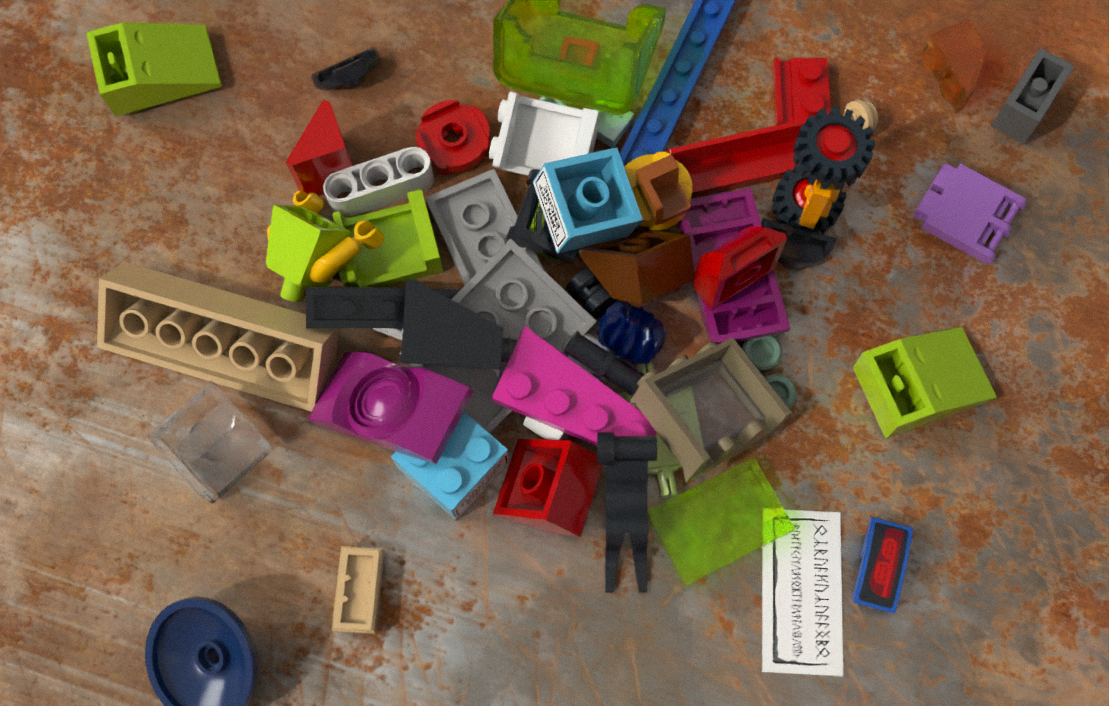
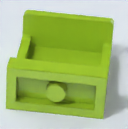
(407, 247)

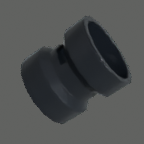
(590, 293)

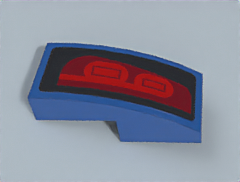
(882, 564)

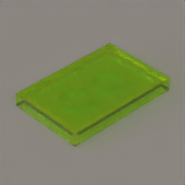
(719, 521)

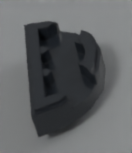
(348, 71)
(802, 246)

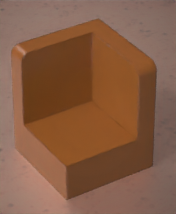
(661, 190)

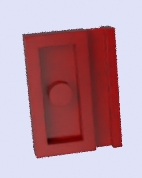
(800, 88)

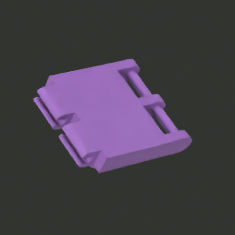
(966, 209)

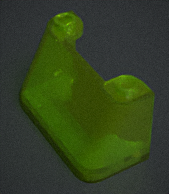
(575, 55)

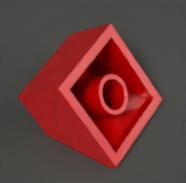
(549, 486)

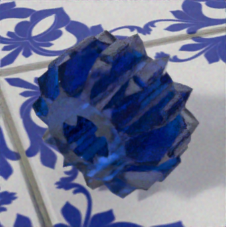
(631, 333)

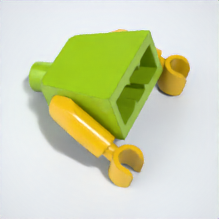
(309, 246)

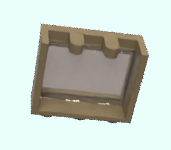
(710, 406)

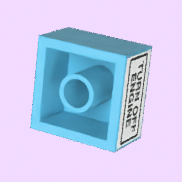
(587, 200)
(463, 470)

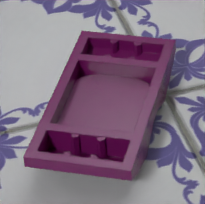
(757, 308)
(391, 405)

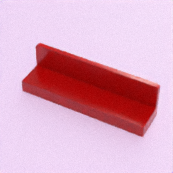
(739, 158)

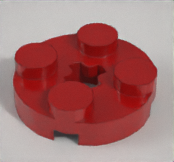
(460, 155)

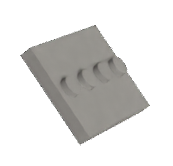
(513, 294)

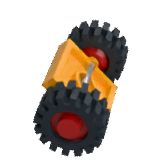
(827, 155)

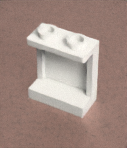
(540, 133)

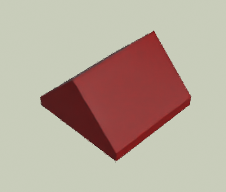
(318, 151)

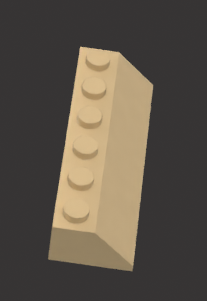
(214, 335)

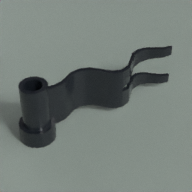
(626, 500)

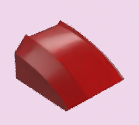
(737, 264)

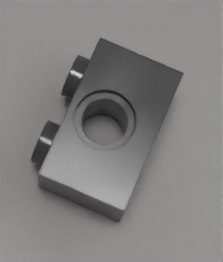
(1032, 95)

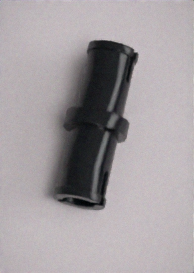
(603, 363)

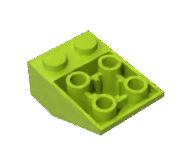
(151, 63)
(922, 380)

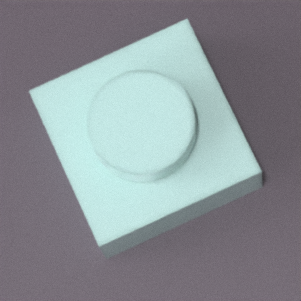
(613, 126)

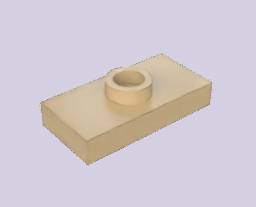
(358, 590)

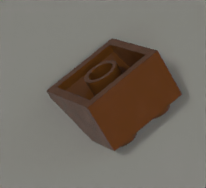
(641, 265)

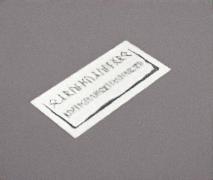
(803, 597)

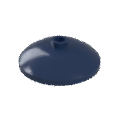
(200, 655)

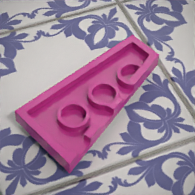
(563, 395)

